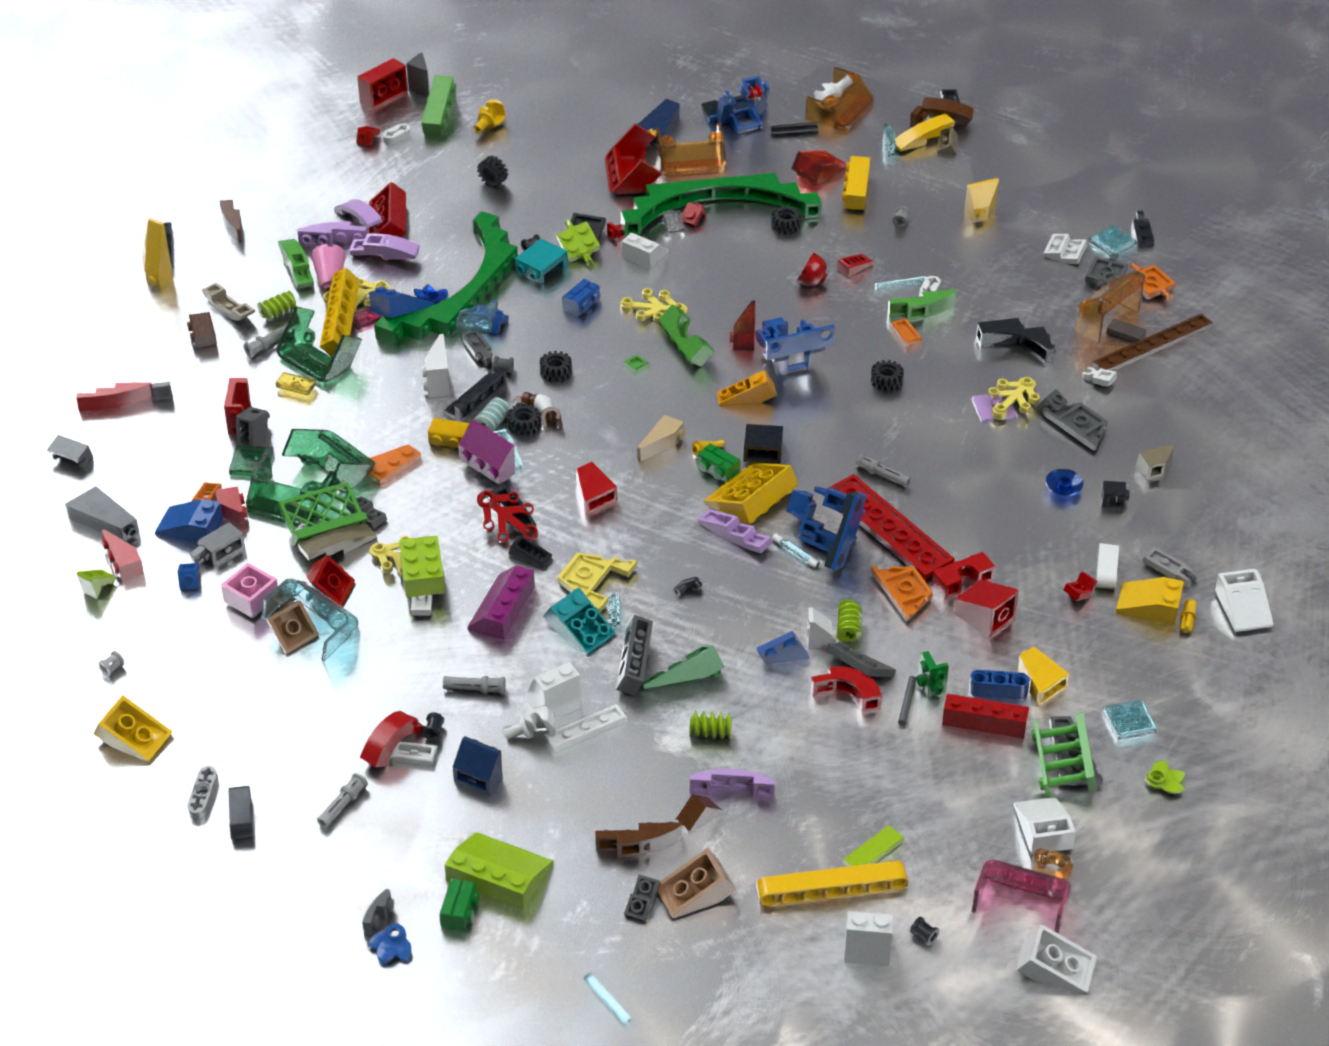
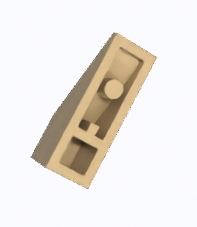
(661, 438)

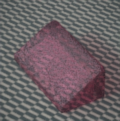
(365, 318)

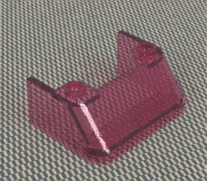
(1025, 880)

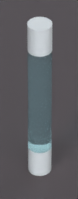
(796, 551)

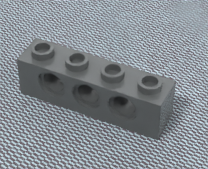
(634, 655)

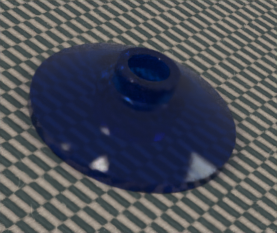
(1064, 482)

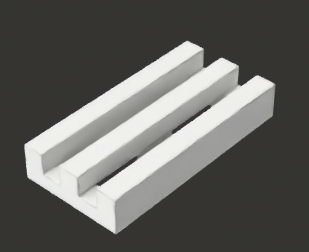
(415, 754)

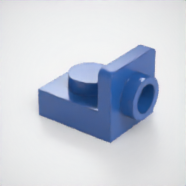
(188, 576)

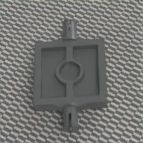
(1104, 269)

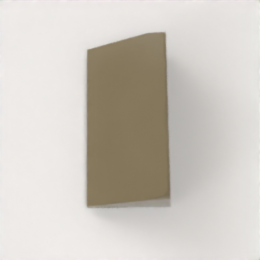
(947, 142)

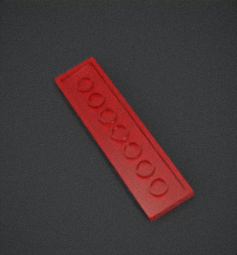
(897, 531)

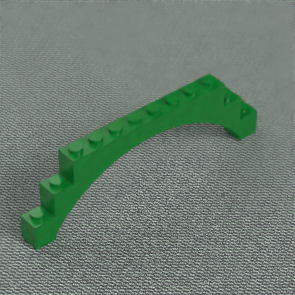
(757, 187)
(443, 316)

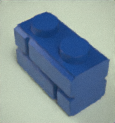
(581, 297)

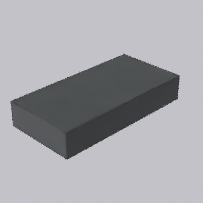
(1126, 330)

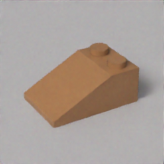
(695, 885)

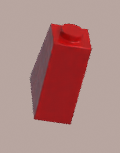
(594, 488)

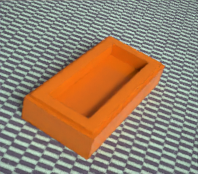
(906, 332)

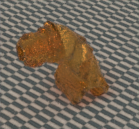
(1045, 857)

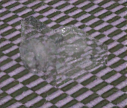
(673, 221)

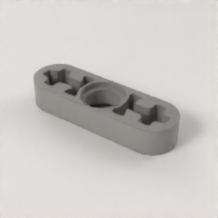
(204, 800)

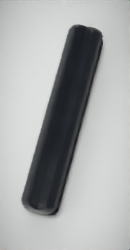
(792, 128)

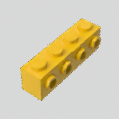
(856, 182)

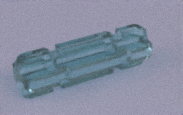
(614, 610)

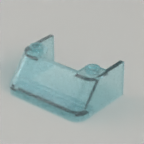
(337, 616)

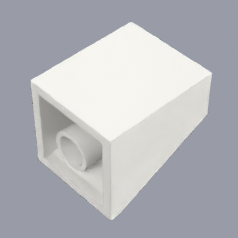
(556, 690)
(868, 938)

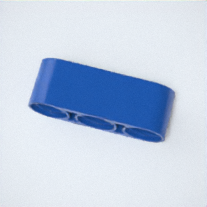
(999, 684)

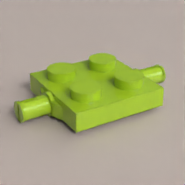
(578, 241)

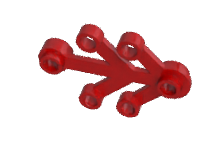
(505, 514)

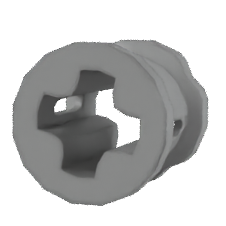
(898, 216)
(105, 665)

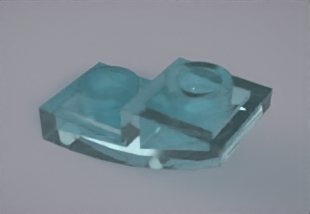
(888, 140)

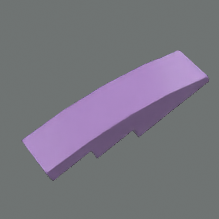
(731, 529)

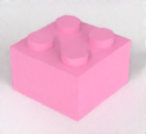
(247, 589)

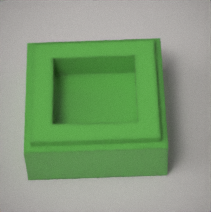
(636, 364)

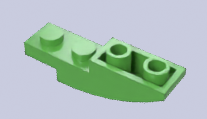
(297, 262)
(920, 307)

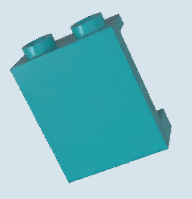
(540, 259)

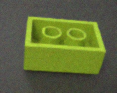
(421, 566)

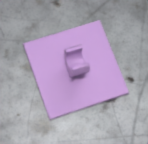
(985, 406)

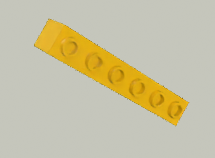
(339, 309)

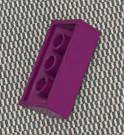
(503, 602)

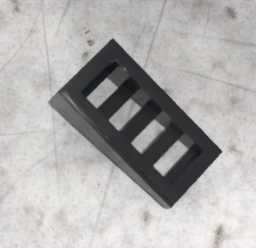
(522, 545)

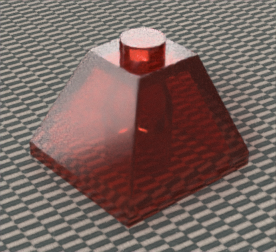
(744, 329)

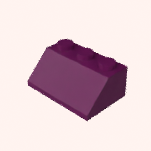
(487, 453)

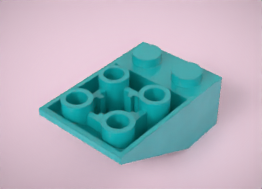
(579, 621)

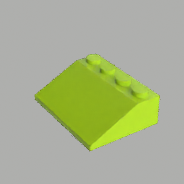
(498, 869)

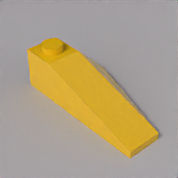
(156, 255)

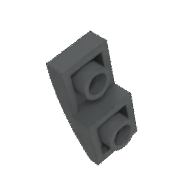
(374, 516)
(642, 898)
(377, 911)

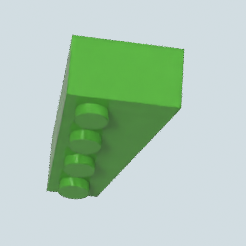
(439, 105)

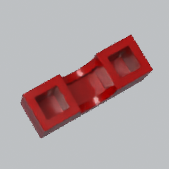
(949, 578)

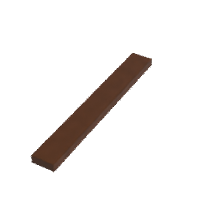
(1153, 343)

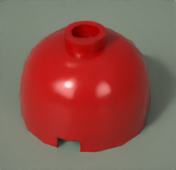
(813, 272)

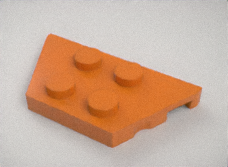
(904, 588)

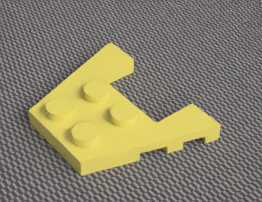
(589, 571)

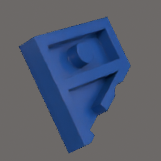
(783, 649)

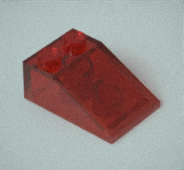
(817, 166)

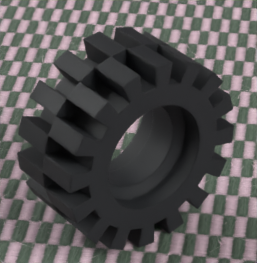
(492, 171)
(786, 219)
(548, 370)
(889, 382)
(516, 416)

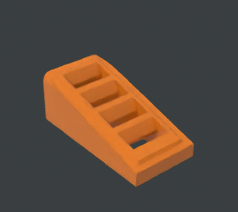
(207, 491)

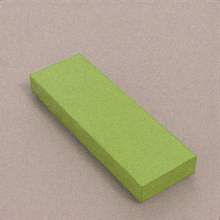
(875, 848)

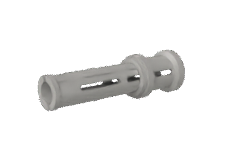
(262, 343)
(875, 467)
(482, 684)
(347, 794)

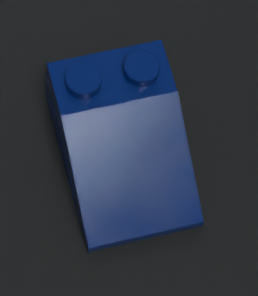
(393, 303)
(190, 520)

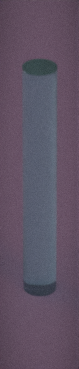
(899, 283)
(608, 1000)

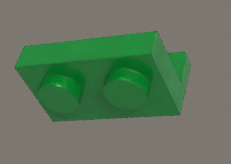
(931, 676)

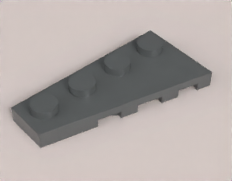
(1060, 721)

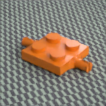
(1155, 281)

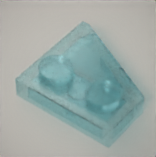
(477, 318)

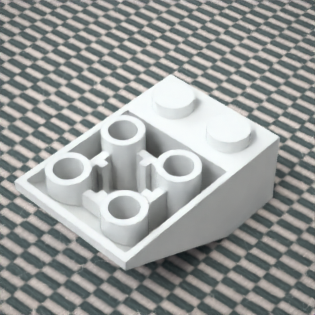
(1244, 599)
(1045, 824)

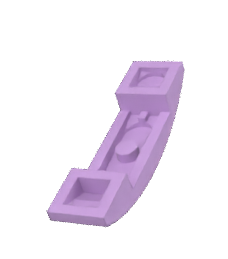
(365, 213)
(732, 779)

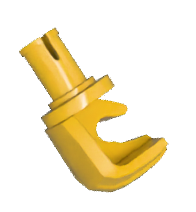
(490, 116)

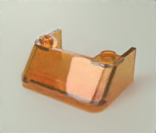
(844, 111)
(691, 157)
(1121, 290)

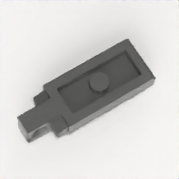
(478, 347)

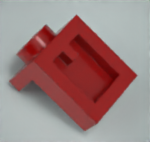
(366, 134)
(615, 232)

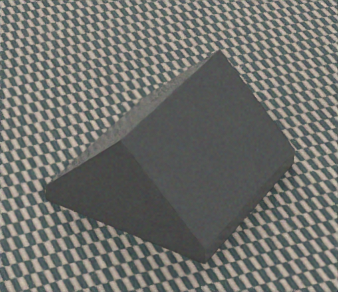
(418, 75)

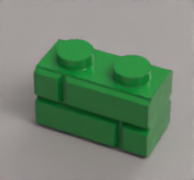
(718, 463)
(458, 904)

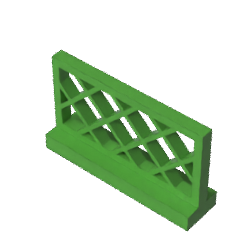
(313, 530)

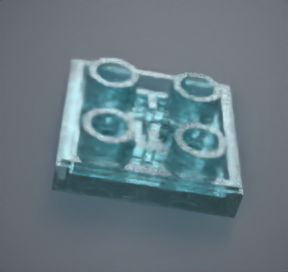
(1112, 240)
(1130, 720)

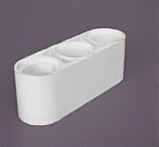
(1107, 566)

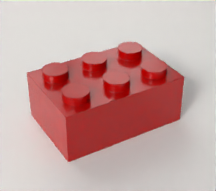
(382, 84)

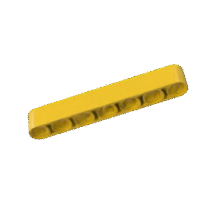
(832, 883)

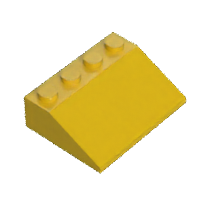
(753, 491)

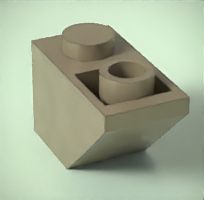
(1155, 461)

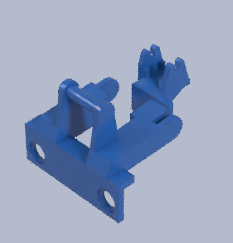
(780, 345)

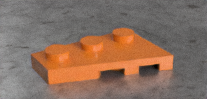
(392, 463)

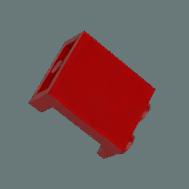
(236, 401)

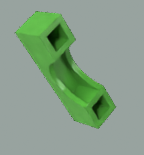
(676, 324)

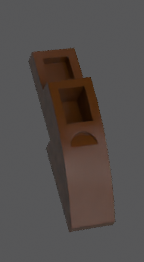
(645, 840)

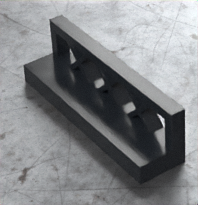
(476, 395)

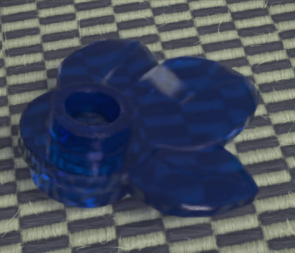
(431, 295)

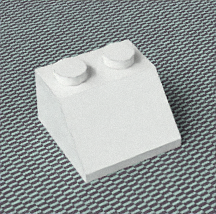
(642, 250)

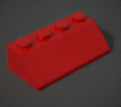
(391, 206)

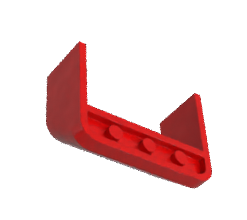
(626, 165)

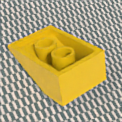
(1151, 599)
(132, 730)

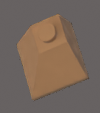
(292, 626)

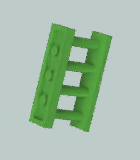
(1083, 759)

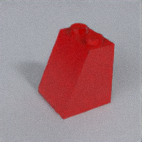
(987, 606)

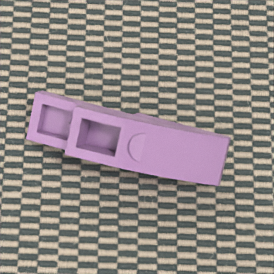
(330, 232)
(386, 245)

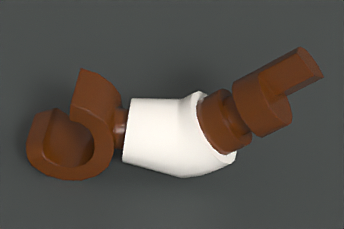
(544, 405)

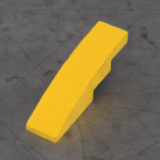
(918, 135)

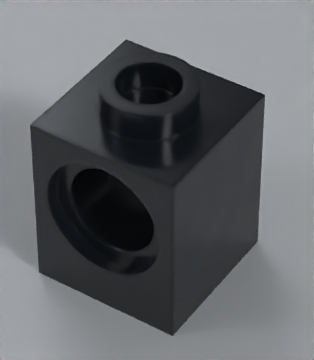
(1114, 494)

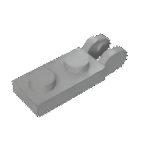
(1170, 566)

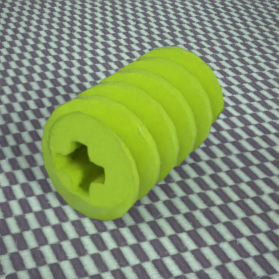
(276, 305)
(849, 621)
(710, 724)

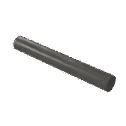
(907, 700)

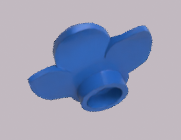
(390, 946)

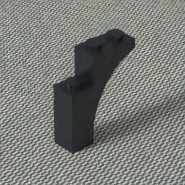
(1014, 334)

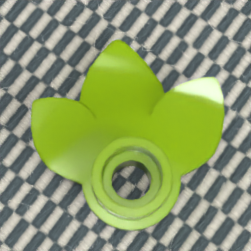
(1164, 778)

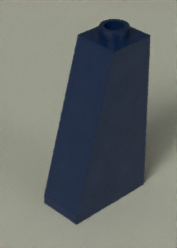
(662, 117)

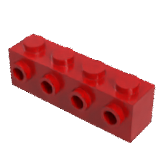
(985, 715)

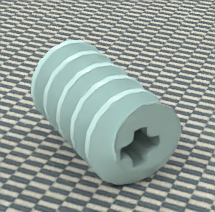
(493, 414)

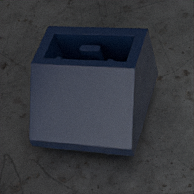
(478, 766)

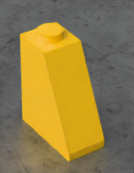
(1045, 675)

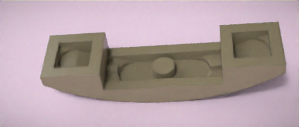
(225, 304)

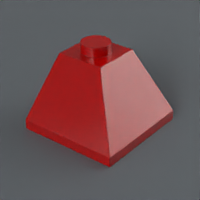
(330, 579)

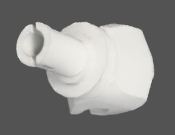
(833, 88)
(532, 721)

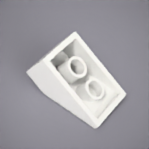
(436, 370)
(1056, 960)

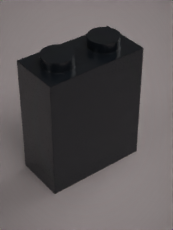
(763, 443)

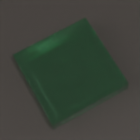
(247, 458)

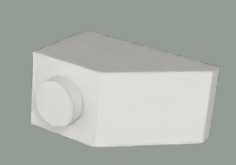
(819, 630)

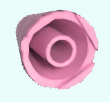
(326, 262)

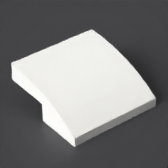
(1064, 249)

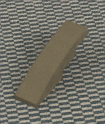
(341, 539)

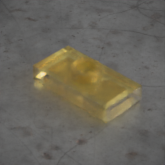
(295, 383)

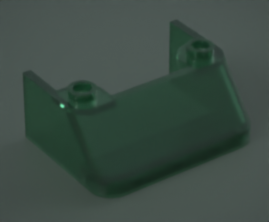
(298, 349)
(329, 453)
(265, 494)

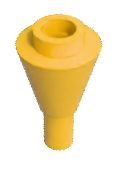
(700, 445)

